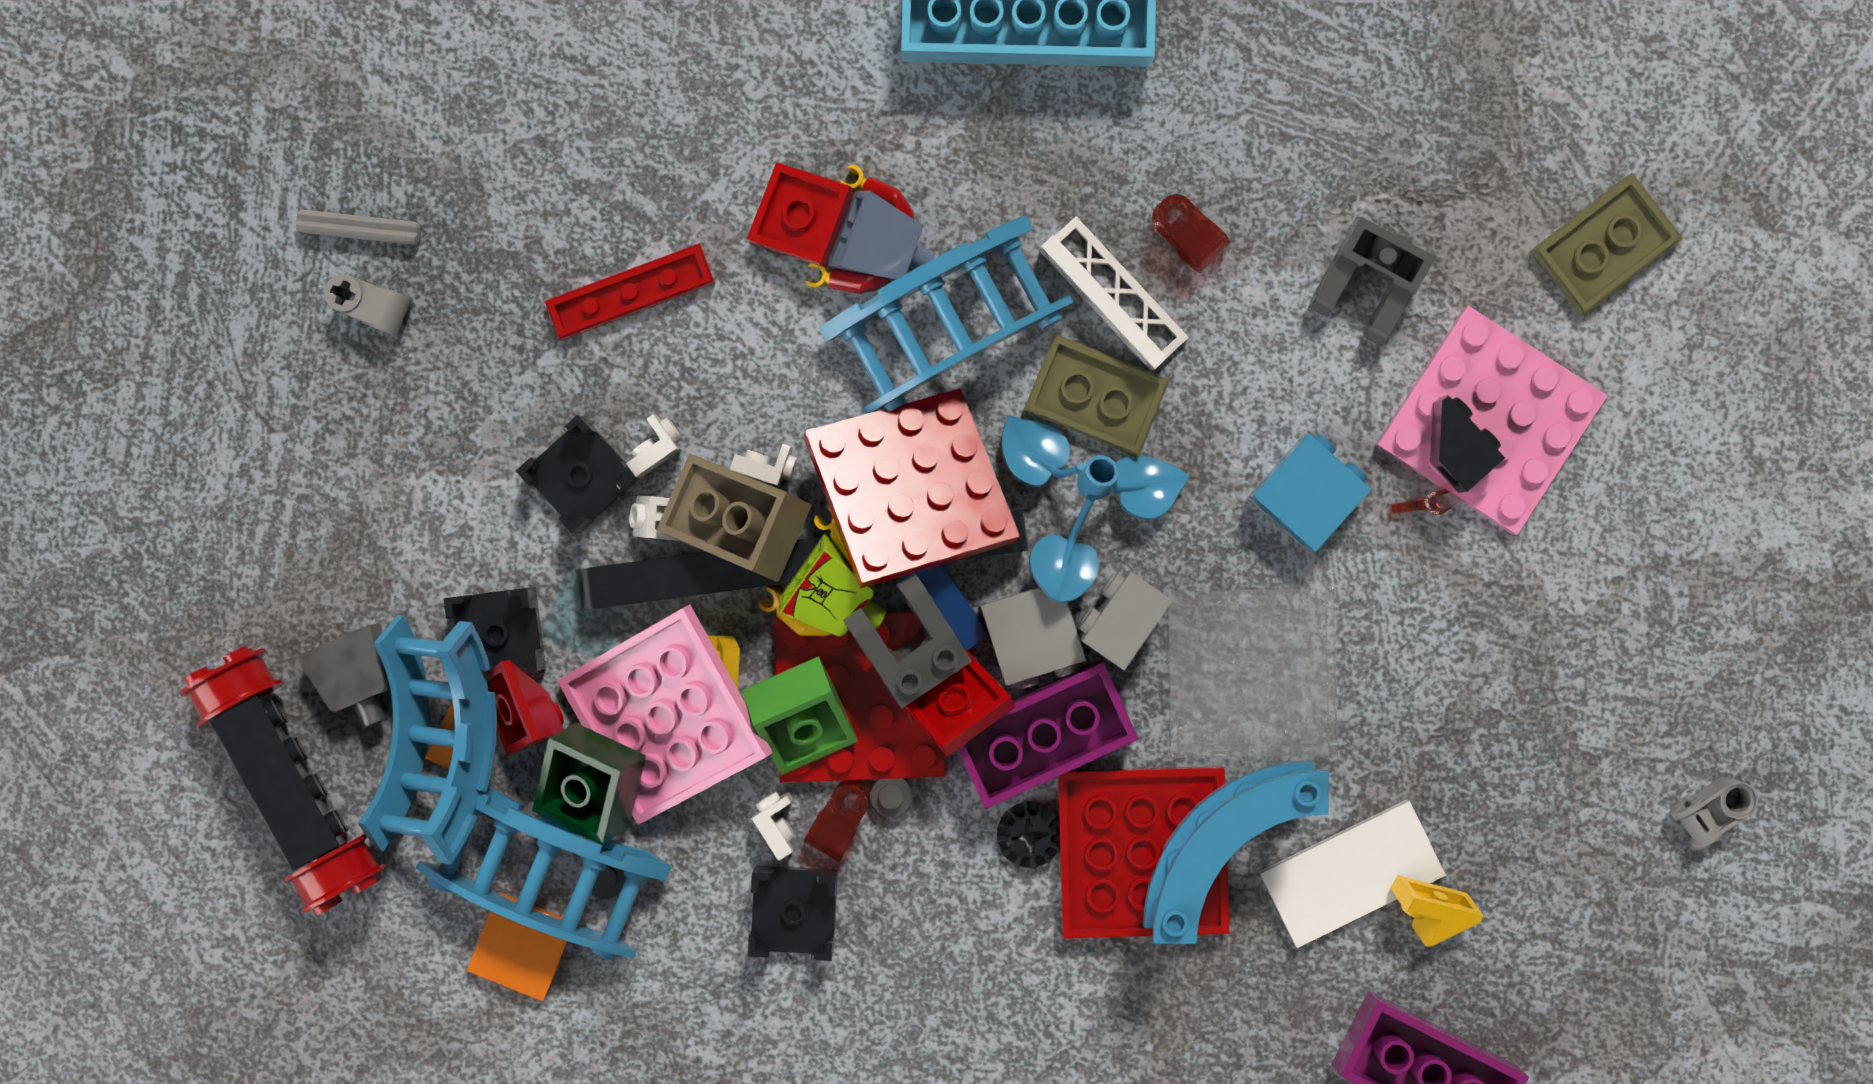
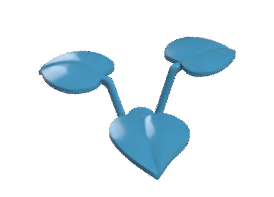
(1145, 488)

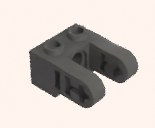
(1386, 257)
(921, 660)

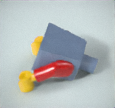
(874, 241)

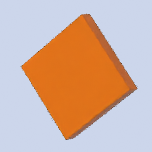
(517, 954)

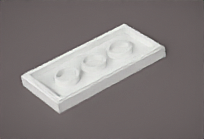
(1350, 873)

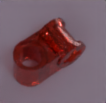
(1193, 235)
(836, 823)

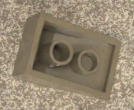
(734, 517)

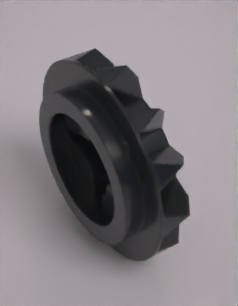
(1014, 823)

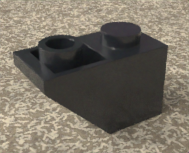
(1459, 447)

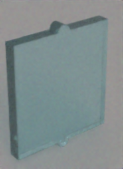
(584, 629)

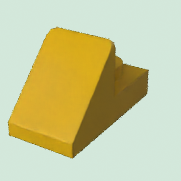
(1435, 909)

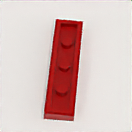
(629, 292)

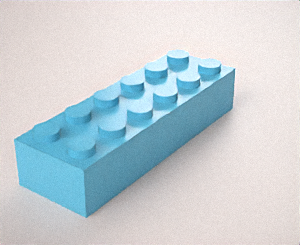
(1030, 32)

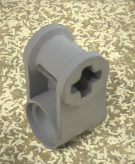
(372, 304)
(1707, 814)

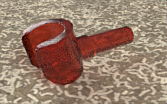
(1423, 504)

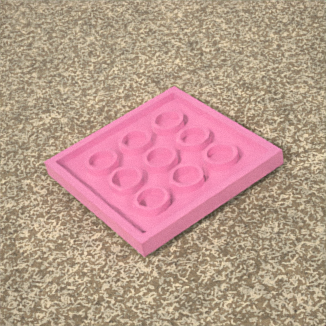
(1516, 395)
(673, 704)

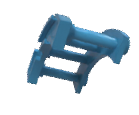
(929, 281)
(471, 740)
(1219, 829)
(551, 837)

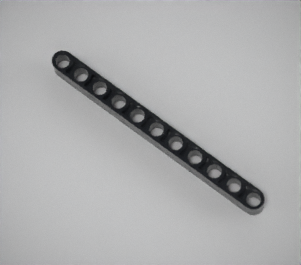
(705, 574)

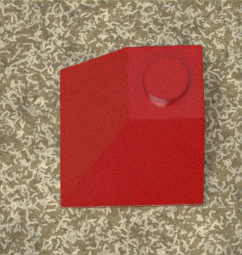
(523, 708)

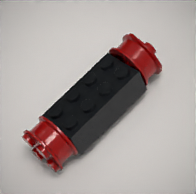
(278, 781)

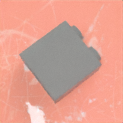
(1032, 637)

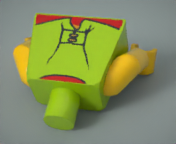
(823, 591)

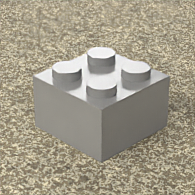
(1123, 617)

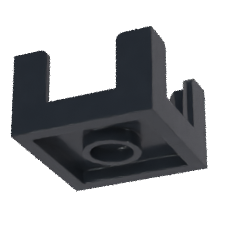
(579, 474)
(506, 625)
(793, 911)

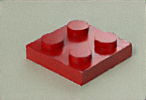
(800, 214)
(960, 707)

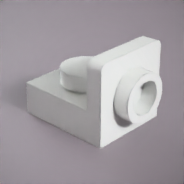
(651, 454)
(757, 466)
(646, 516)
(775, 832)

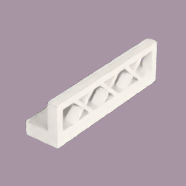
(1103, 304)

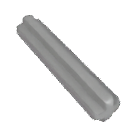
(358, 227)

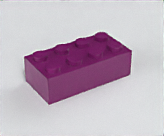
(1048, 735)
(1403, 1048)

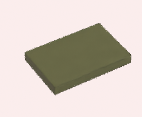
(1606, 244)
(1096, 395)

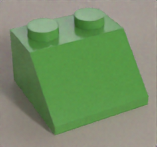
(799, 715)

